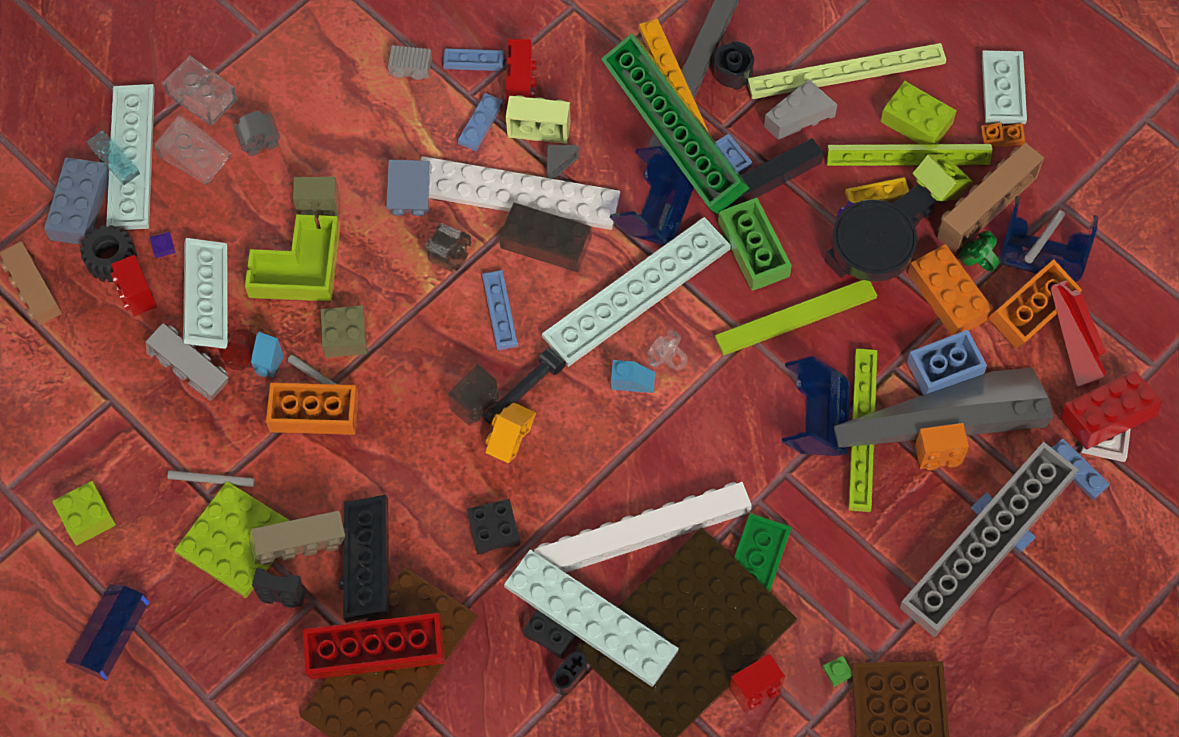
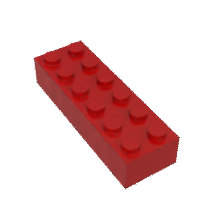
(373, 646)

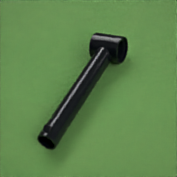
(549, 361)

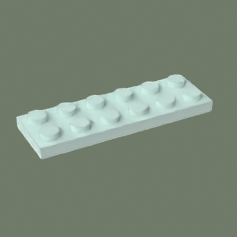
(205, 293)

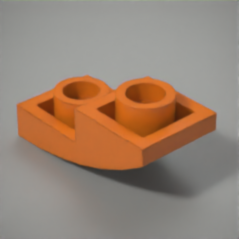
(1003, 135)

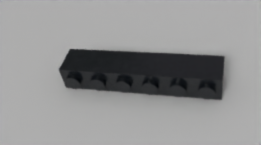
(916, 203)

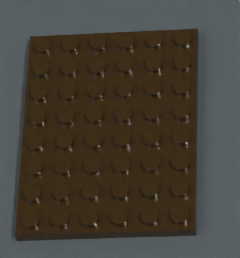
(716, 620)

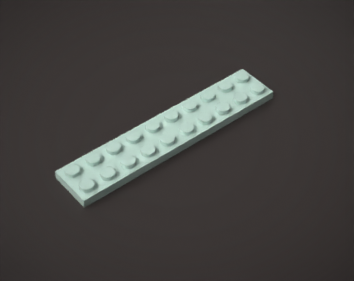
(636, 291)

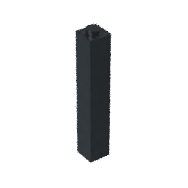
(779, 170)

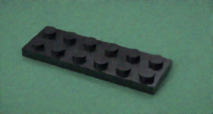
(366, 558)

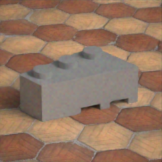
(798, 110)

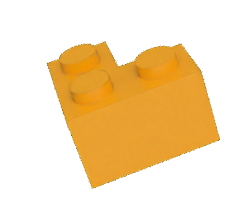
(508, 431)

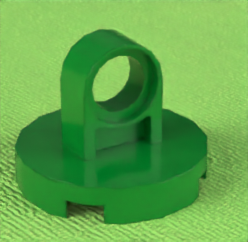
(980, 252)

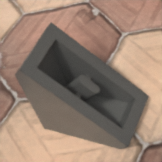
(560, 158)

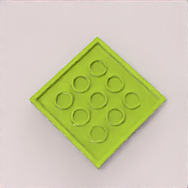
(221, 536)

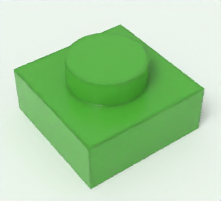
(838, 671)

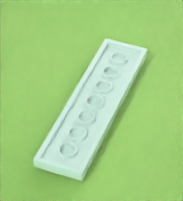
(133, 134)
(591, 618)

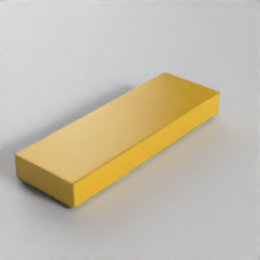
(886, 191)

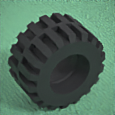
(101, 241)

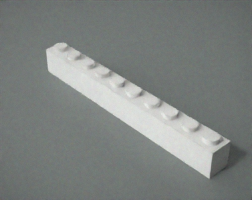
(647, 529)

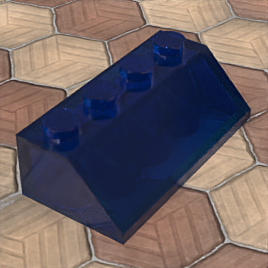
(108, 631)

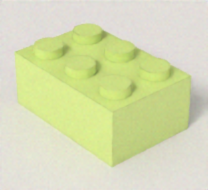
(538, 119)

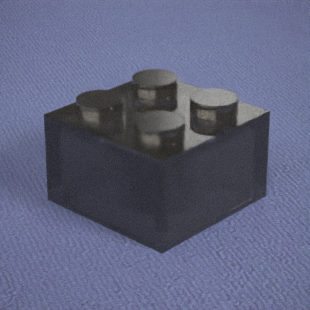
(473, 395)

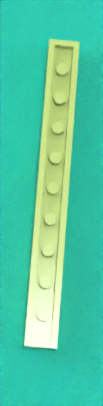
(847, 70)

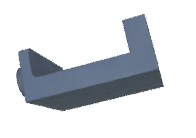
(408, 187)

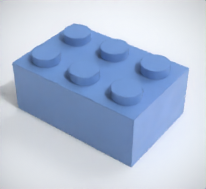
(946, 362)

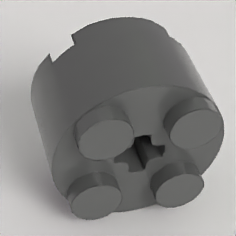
(257, 132)

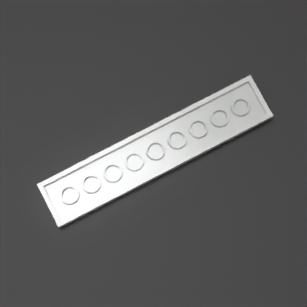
(502, 188)

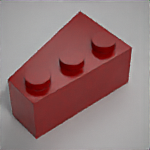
(520, 69)

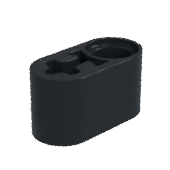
(565, 670)

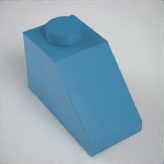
(266, 355)
(632, 377)

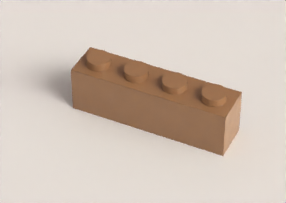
(30, 283)

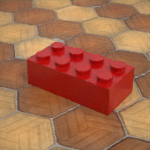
(1111, 409)

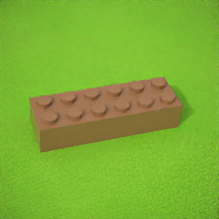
(990, 197)

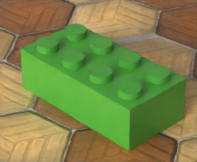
(754, 244)

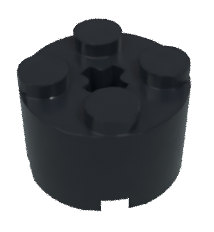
(733, 64)

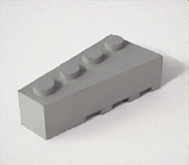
(186, 361)

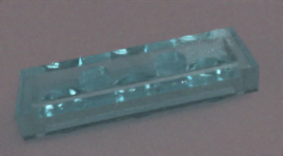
(113, 157)

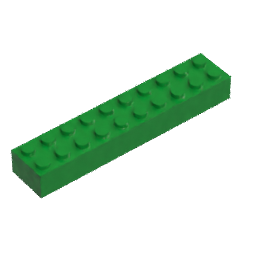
(675, 124)

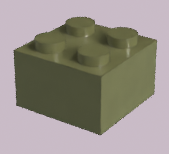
(316, 196)
(344, 331)

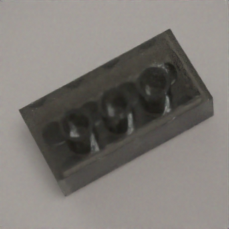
(545, 237)

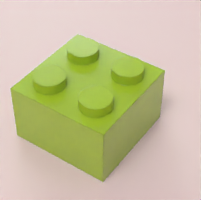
(942, 177)
(84, 513)

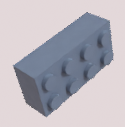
(77, 200)

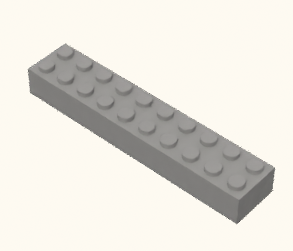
(988, 539)

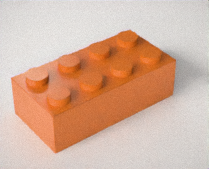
(949, 290)
(1031, 305)
(312, 408)

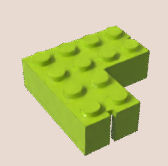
(299, 273)

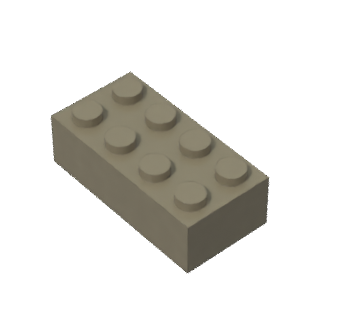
(297, 537)

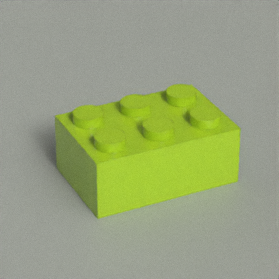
(918, 115)

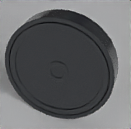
(874, 240)

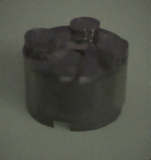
(448, 247)

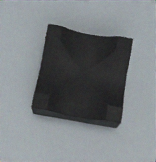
(493, 526)
(278, 589)
(548, 634)

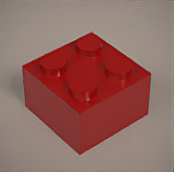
(132, 286)
(757, 683)

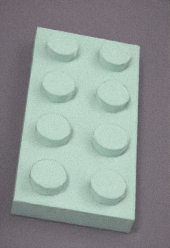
(1004, 87)

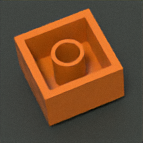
(941, 446)

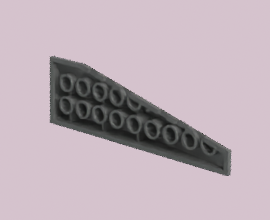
(984, 404)

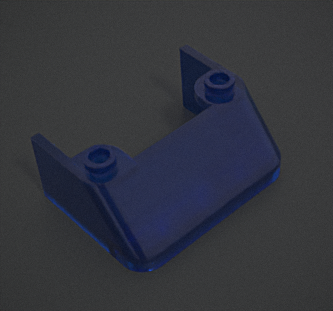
(665, 201)
(1070, 257)
(825, 406)

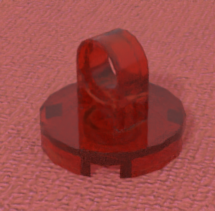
(239, 349)

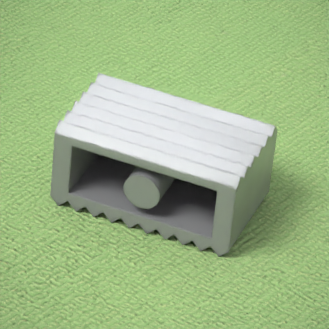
(409, 62)

